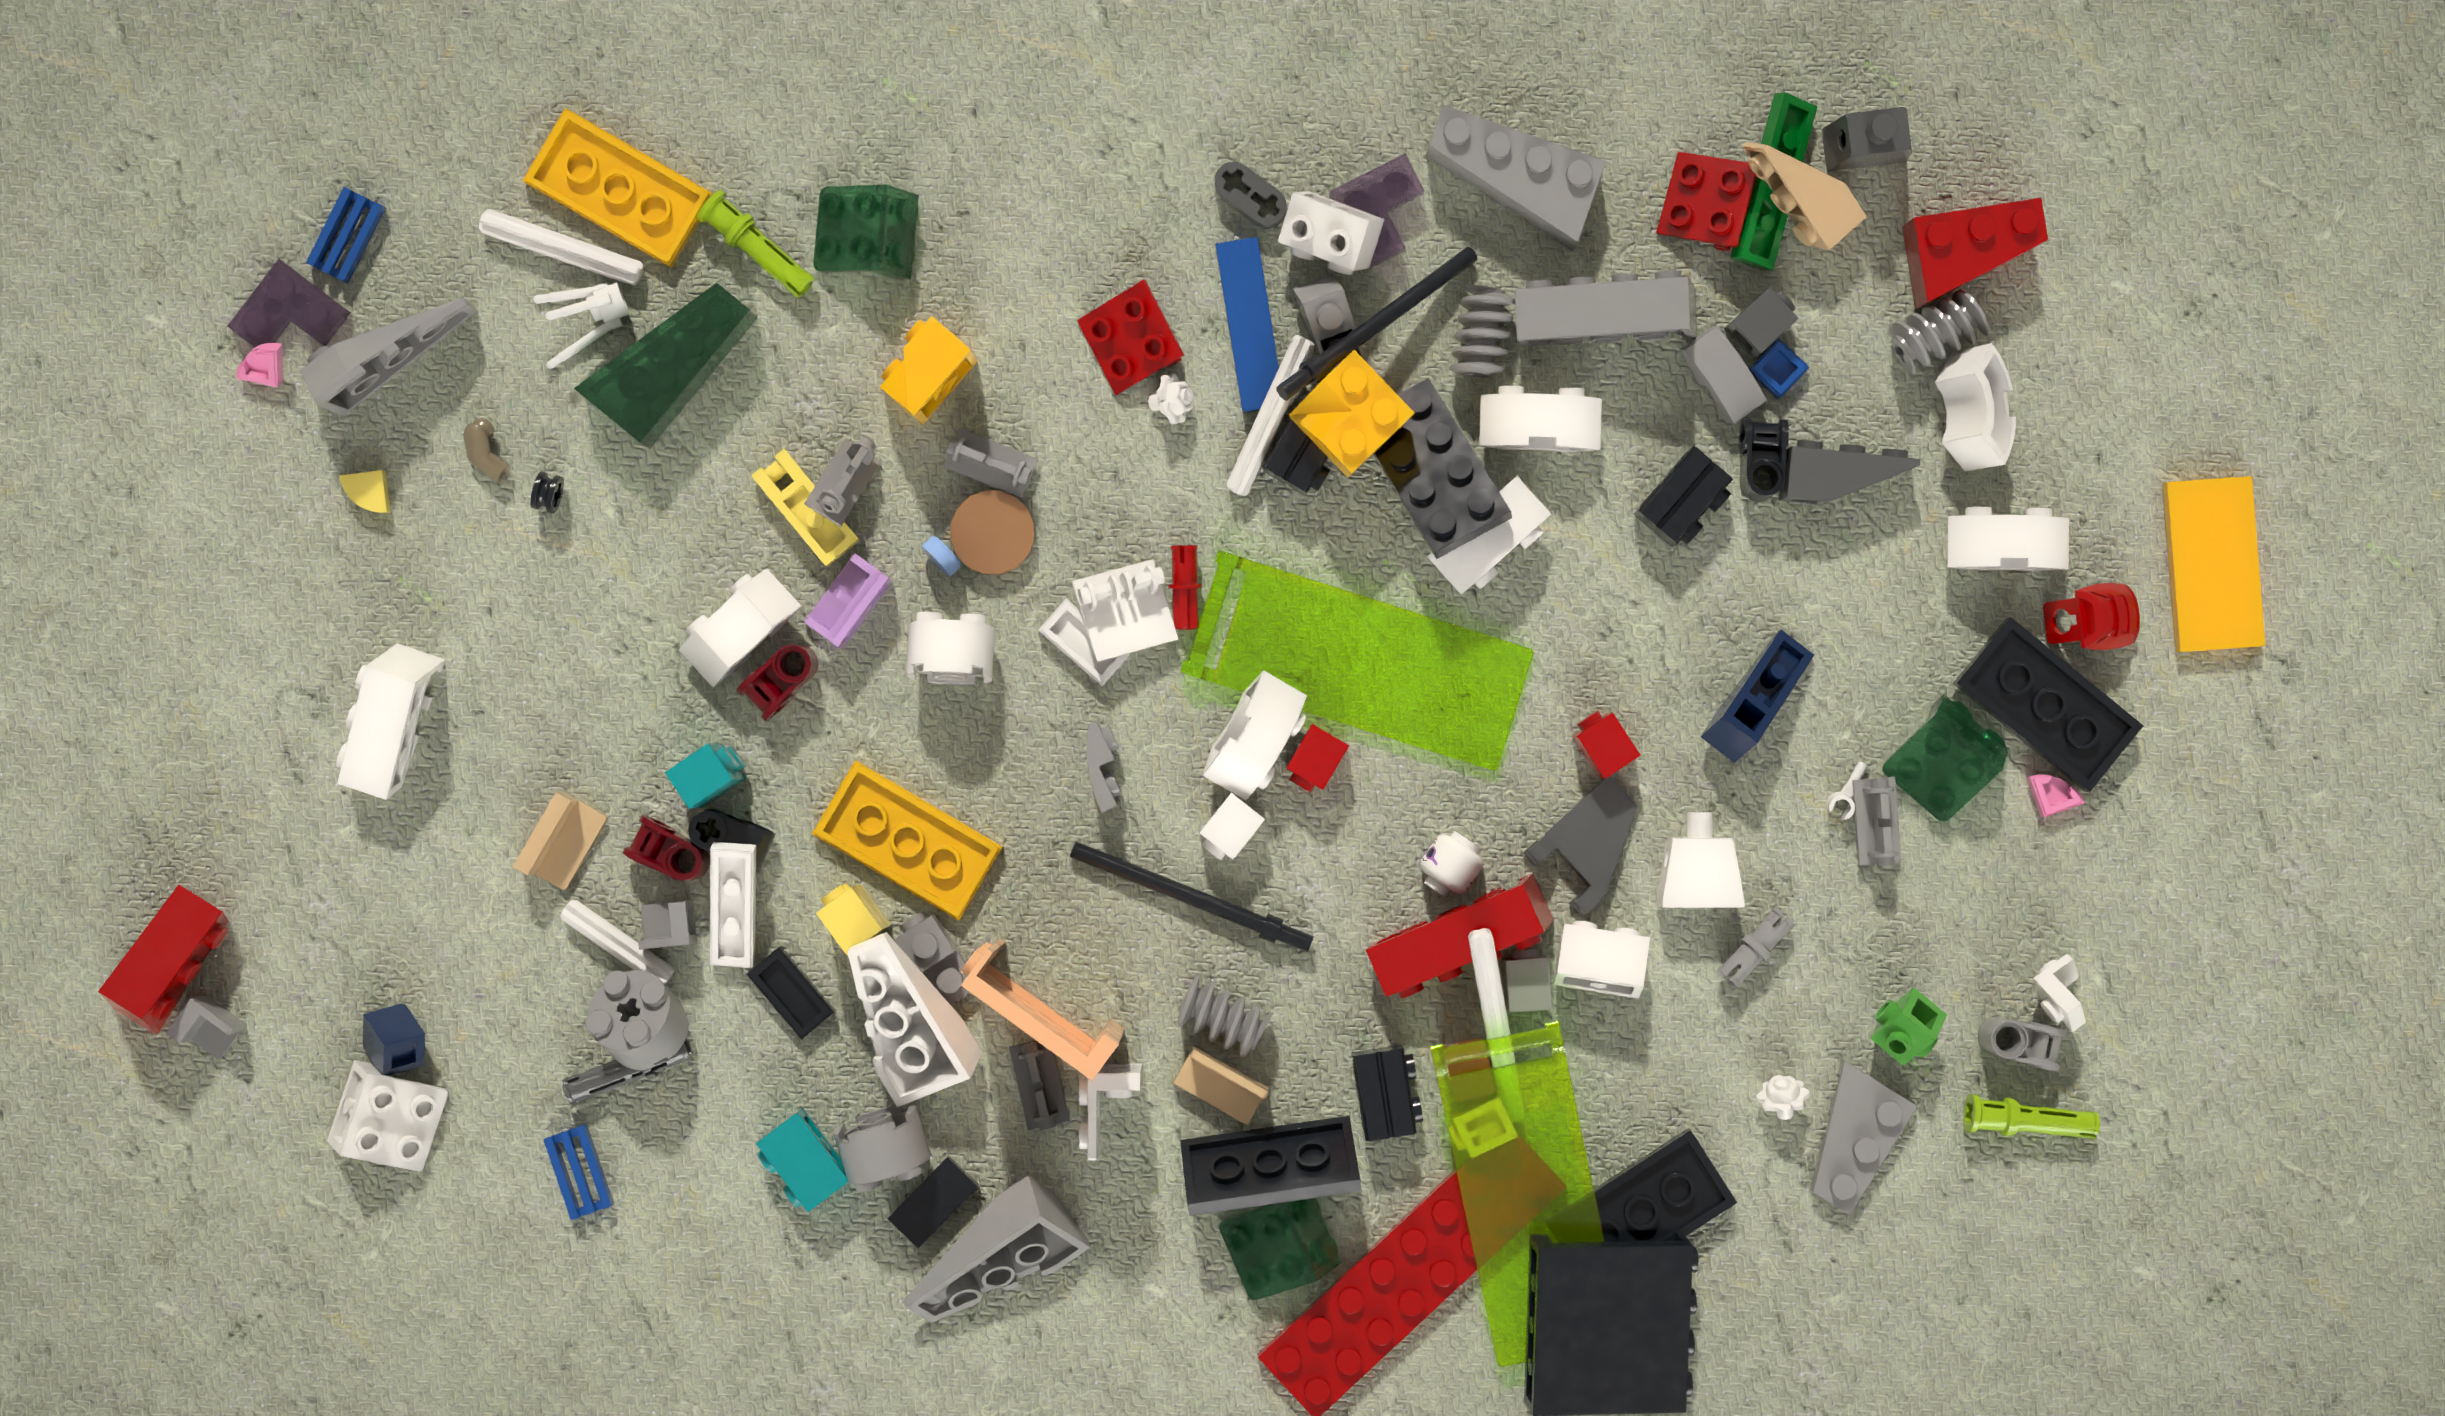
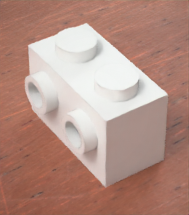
(1330, 232)
(1602, 959)

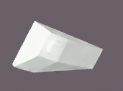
(913, 1029)

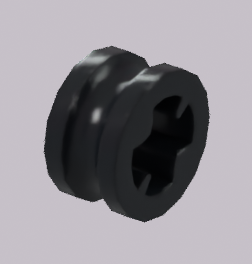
(547, 492)

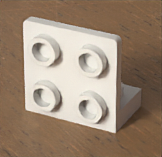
(1119, 1082)
(386, 1119)

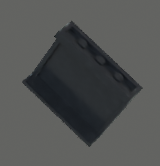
(1609, 1326)

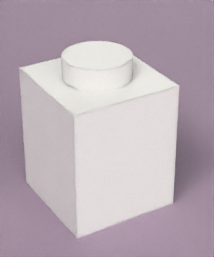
(1230, 828)

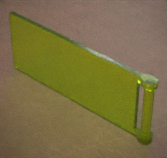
(1365, 661)
(1516, 1167)

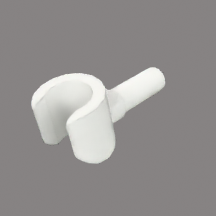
(1847, 792)

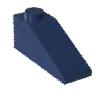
(1757, 697)

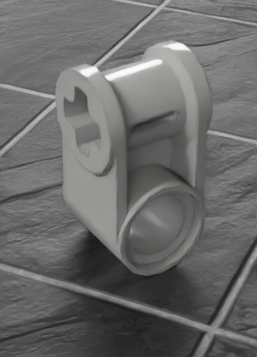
(2029, 1042)

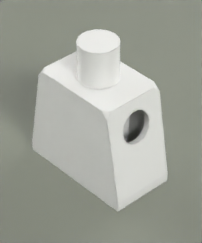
(1700, 869)

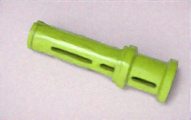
(741, 232)
(2012, 1117)

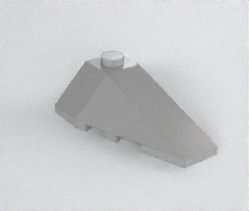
(359, 366)
(1012, 1238)

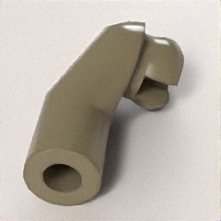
(478, 449)

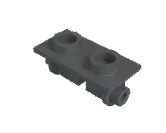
(1039, 1085)

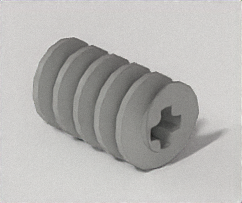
(1937, 327)
(1483, 331)
(1222, 1017)

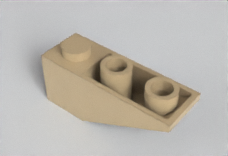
(1814, 201)

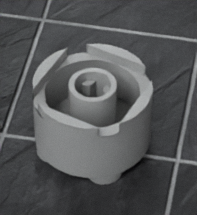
(637, 1019)
(882, 1146)

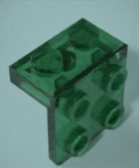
(866, 230)
(1947, 759)
(1280, 1247)

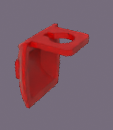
(2104, 617)

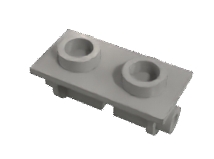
(989, 462)
(844, 480)
(1876, 821)

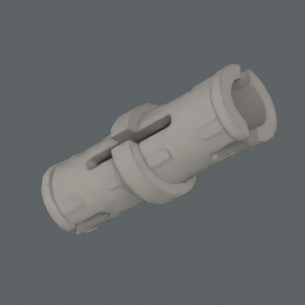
(1755, 947)

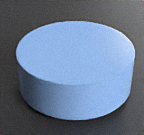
(941, 556)

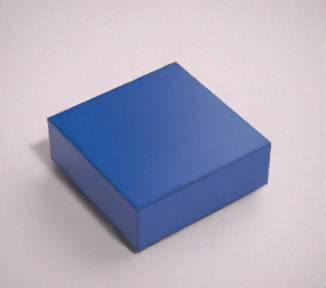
(1778, 369)

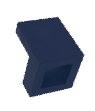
(393, 1039)

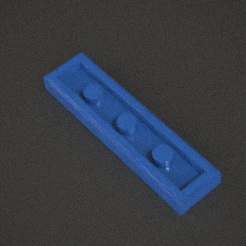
(1248, 319)

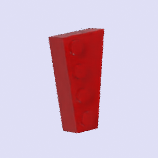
(1443, 945)

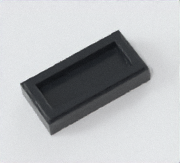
(791, 992)
(933, 1201)

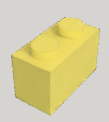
(851, 916)

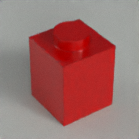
(1605, 743)
(1316, 759)

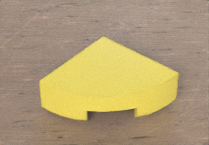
(368, 490)

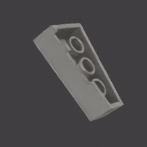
(1519, 171)

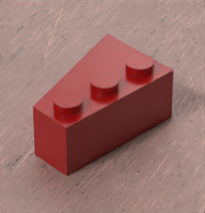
(1967, 243)
(165, 959)

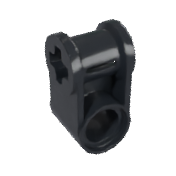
(1762, 448)
(732, 831)

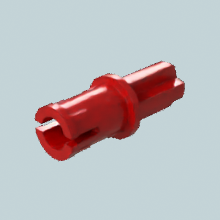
(1185, 587)

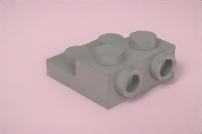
(934, 955)

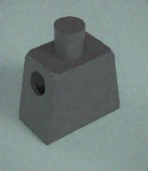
(1871, 139)

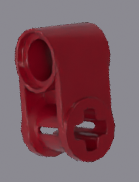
(773, 686)
(660, 847)

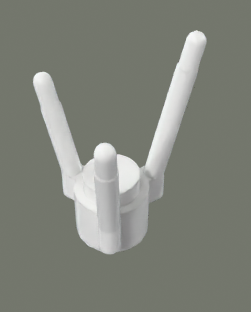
(603, 301)

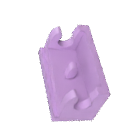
(848, 601)

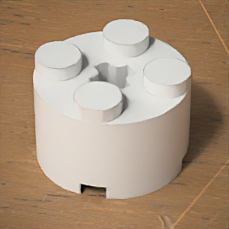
(950, 649)

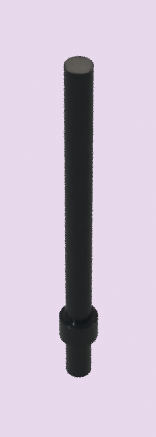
(1317, 366)
(1268, 927)

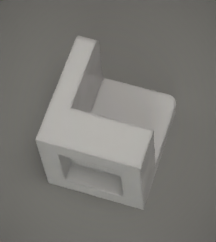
(668, 924)
(207, 1026)

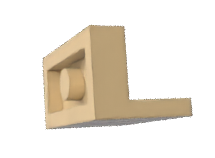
(561, 840)
(1221, 1085)

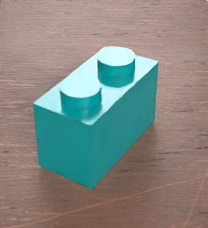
(707, 774)
(802, 1160)

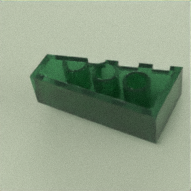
(667, 366)

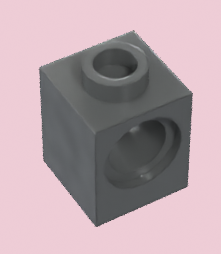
(1763, 321)

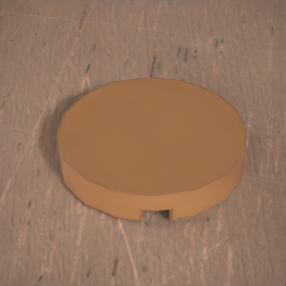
(992, 532)

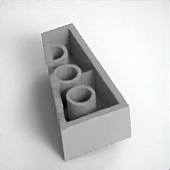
(1606, 309)

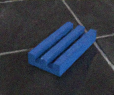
(331, 227)
(563, 1178)

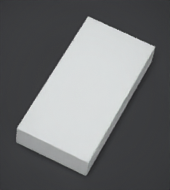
(1068, 632)

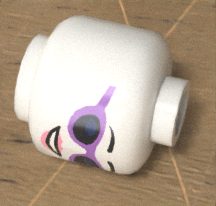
(1451, 864)

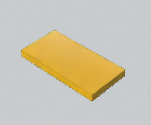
(617, 188)
(2213, 564)
(907, 840)

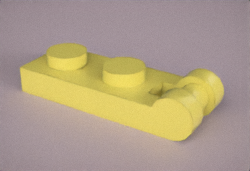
(820, 534)

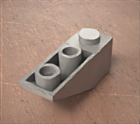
(1325, 313)

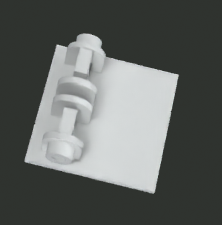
(1125, 610)

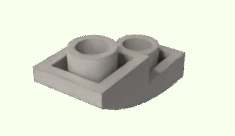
(1724, 374)
(1099, 752)

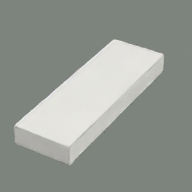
(732, 904)

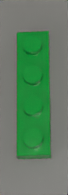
(1764, 224)

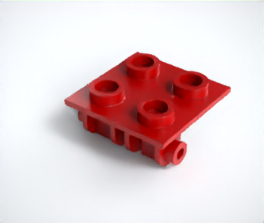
(1707, 200)
(1130, 337)

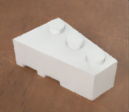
(386, 720)

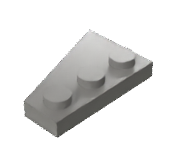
(1858, 1136)

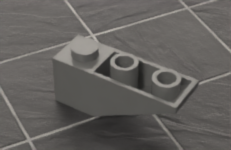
(1826, 475)

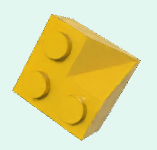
(930, 369)
(1351, 413)

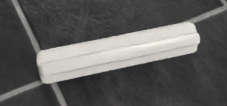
(614, 941)

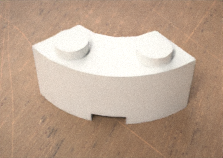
(1977, 408)
(1540, 421)
(2008, 541)
(1476, 559)
(728, 636)
(1255, 736)

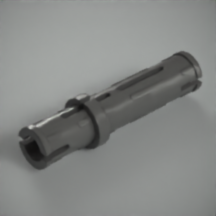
(613, 1075)

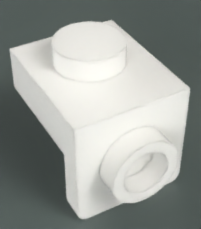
(2057, 999)

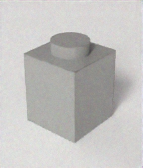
(1526, 981)

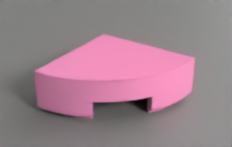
(263, 365)
(2053, 794)

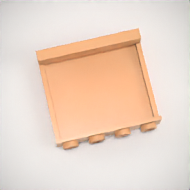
(1036, 1017)

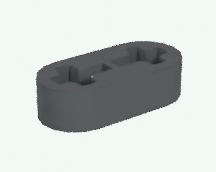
(1256, 186)

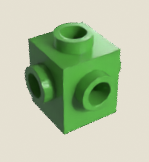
(1904, 1034)

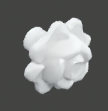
(1172, 399)
(1783, 1096)

